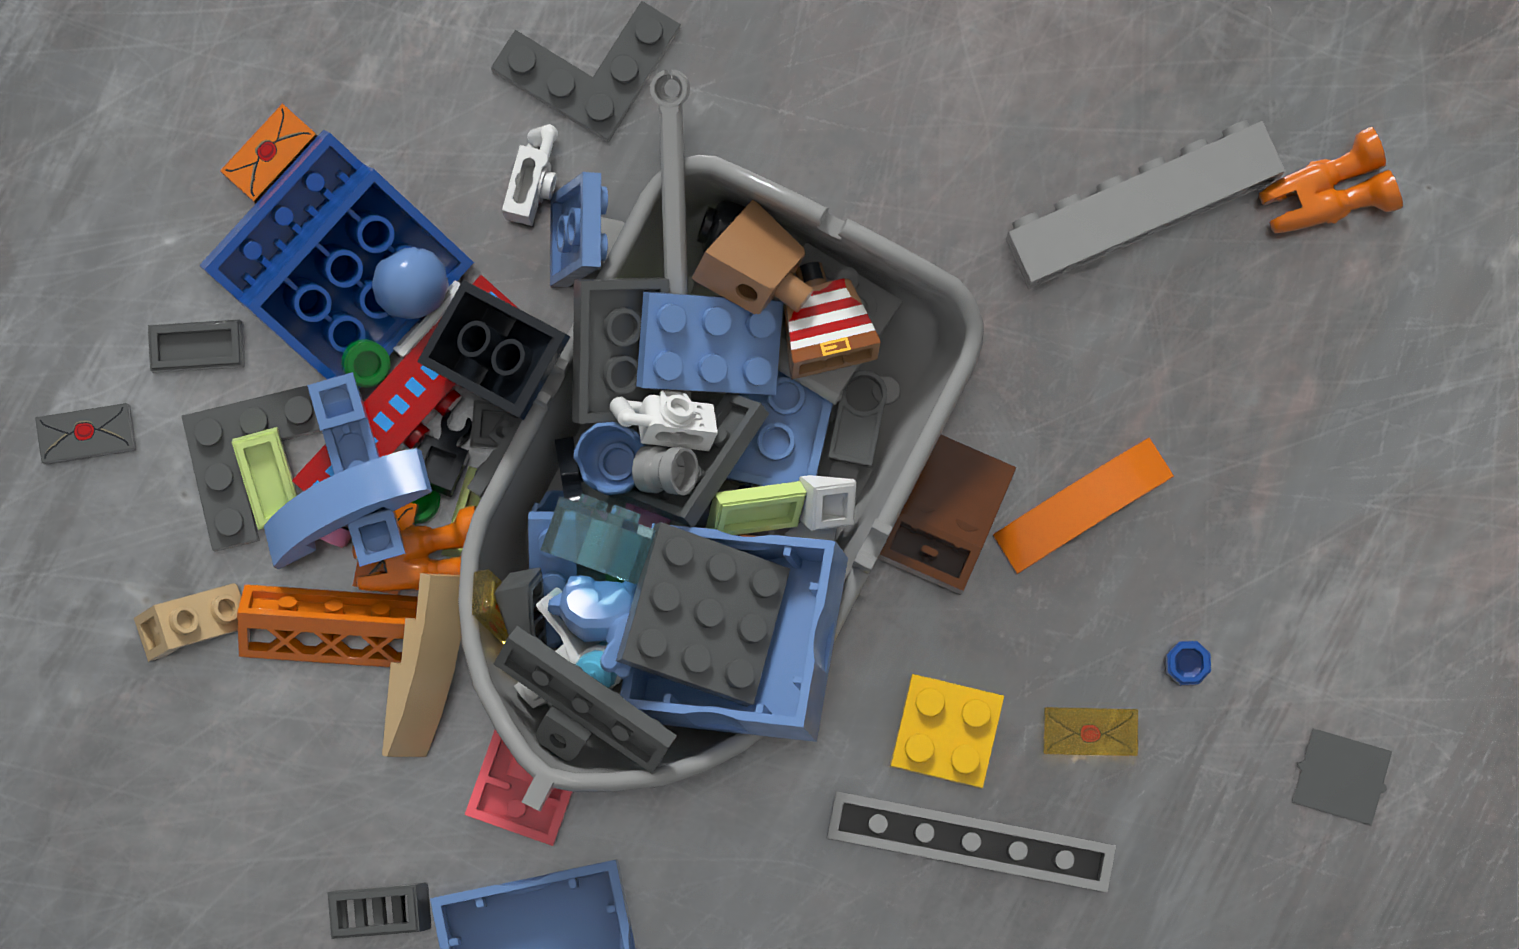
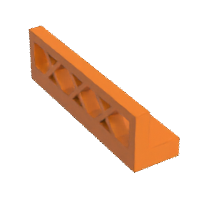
(329, 616)

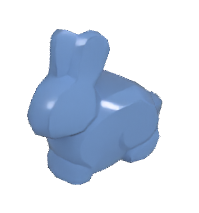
(597, 613)

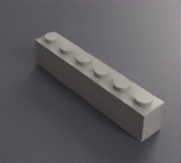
(1145, 203)
(971, 842)

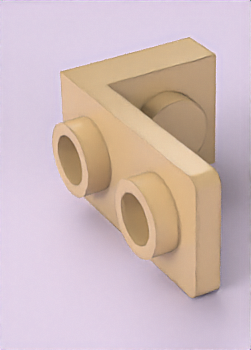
(188, 620)

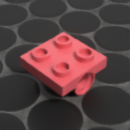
(500, 795)

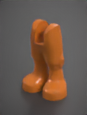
(1317, 193)
(419, 542)

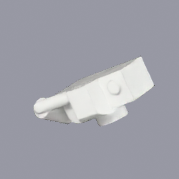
(531, 176)
(669, 420)

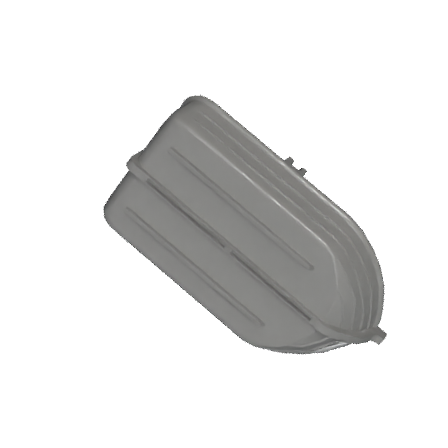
(925, 367)

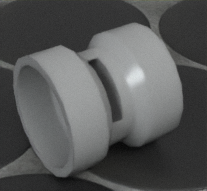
(663, 469)

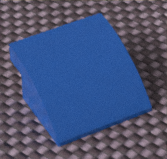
(312, 251)

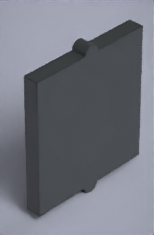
(1342, 777)

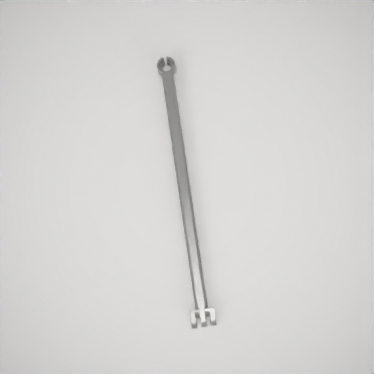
(673, 183)

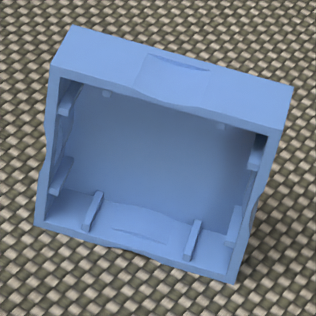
(798, 656)
(549, 911)

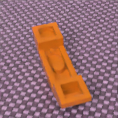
(1082, 505)

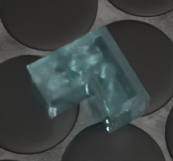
(599, 539)

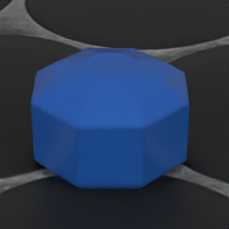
(1188, 663)

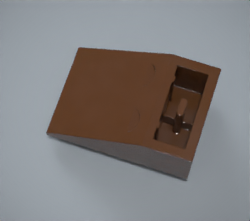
(948, 515)

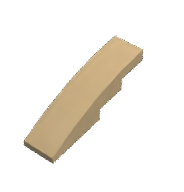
(427, 666)

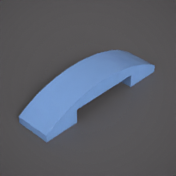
(350, 443)
(343, 498)

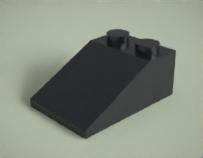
(493, 349)

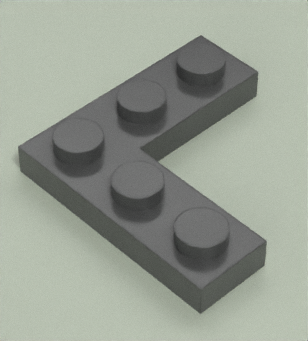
(595, 101)
(736, 424)
(215, 465)

